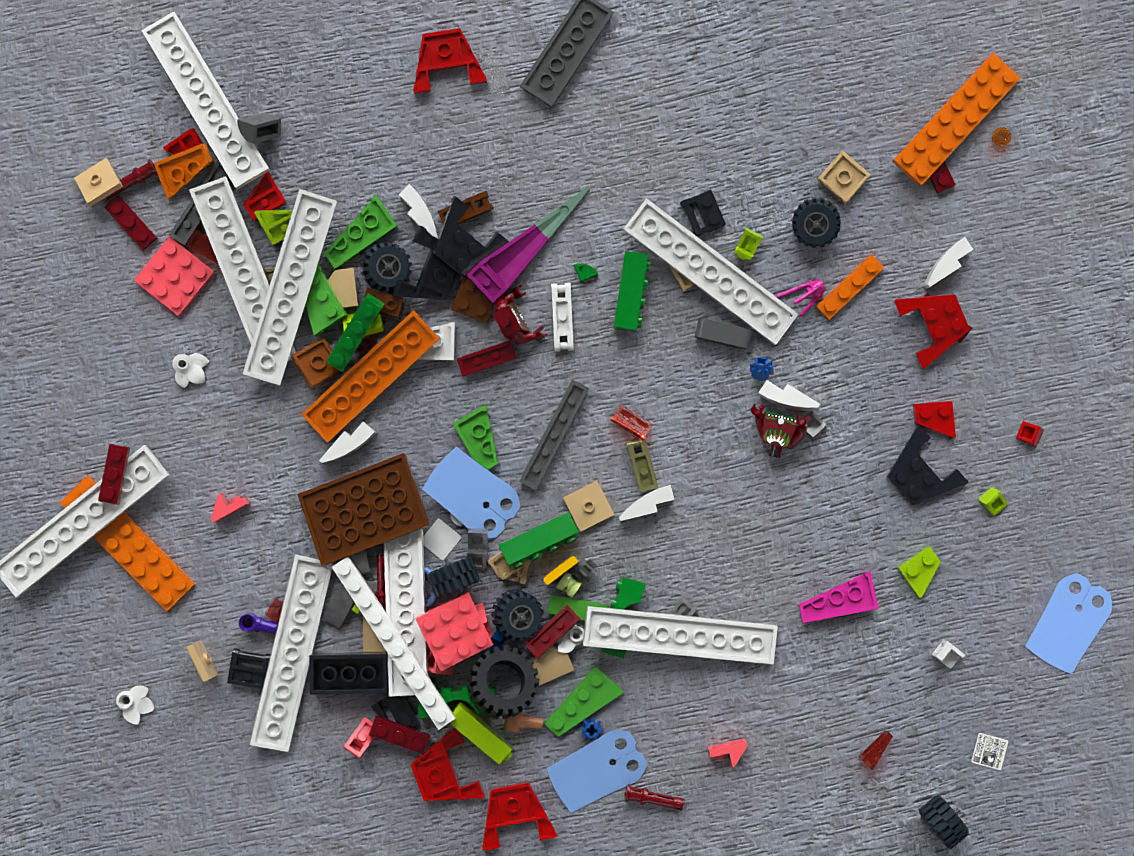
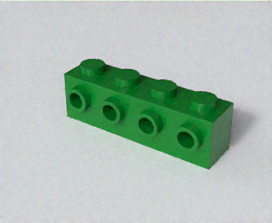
(630, 291)
(538, 541)

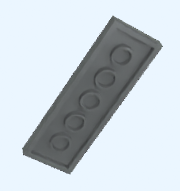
(566, 50)

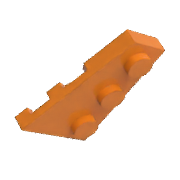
(182, 168)

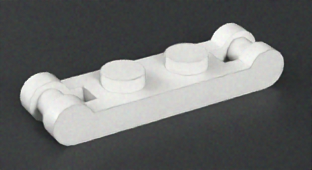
(562, 317)

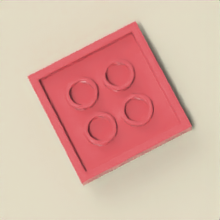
(174, 276)
(454, 631)

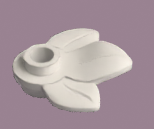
(191, 371)
(567, 642)
(138, 703)

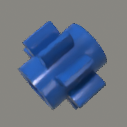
(761, 369)
(595, 732)

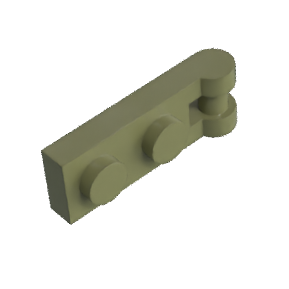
(642, 465)

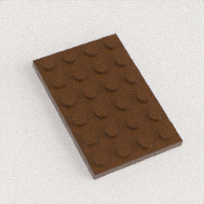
(363, 509)

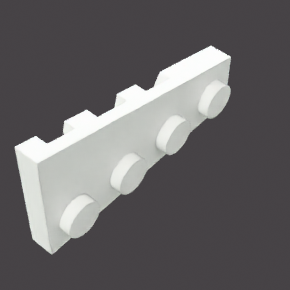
(444, 347)

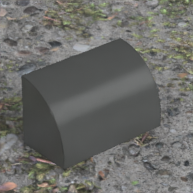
(259, 127)

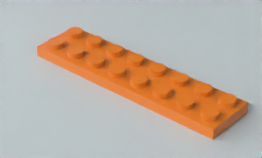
(956, 119)
(370, 376)
(139, 555)

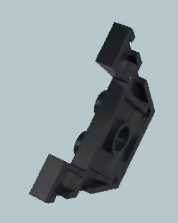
(458, 247)
(436, 278)
(915, 477)

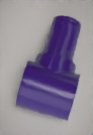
(258, 624)

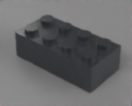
(348, 673)

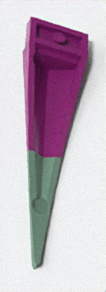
(502, 268)

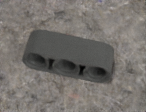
(723, 334)

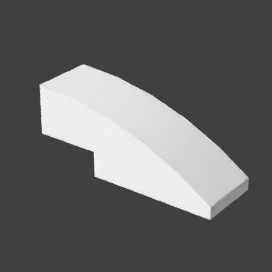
(419, 212)
(948, 262)
(788, 398)
(348, 443)
(647, 503)

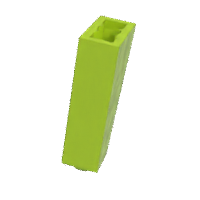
(480, 733)

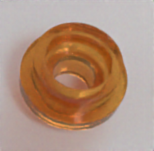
(1006, 134)

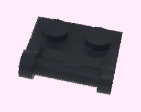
(708, 210)
(247, 675)
(399, 708)

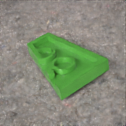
(478, 437)

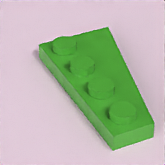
(368, 228)
(323, 305)
(588, 697)

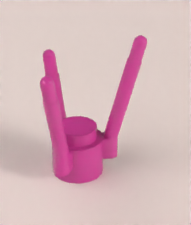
(814, 289)

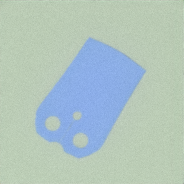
(464, 486)
(1062, 631)
(587, 772)

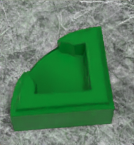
(585, 272)

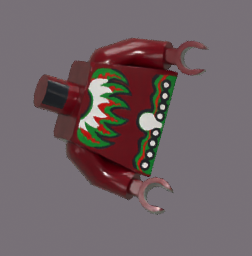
(511, 320)
(779, 429)

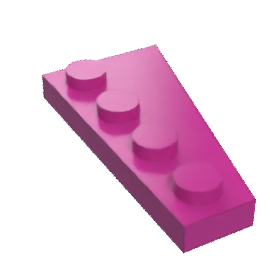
(846, 599)

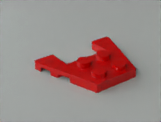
(445, 51)
(943, 319)
(436, 775)
(512, 806)

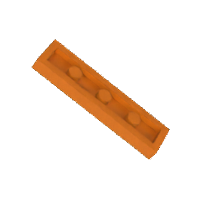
(849, 287)

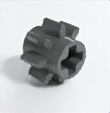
(585, 570)

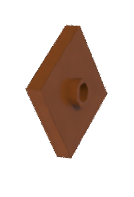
(312, 363)

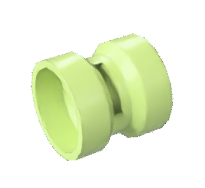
(569, 584)

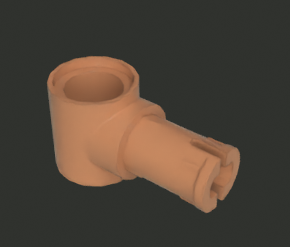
(522, 721)

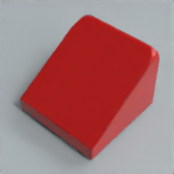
(1029, 433)

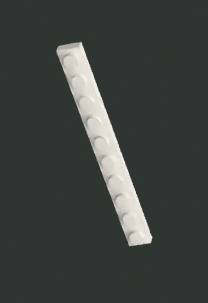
(393, 643)

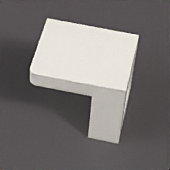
(947, 654)

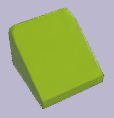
(993, 501)

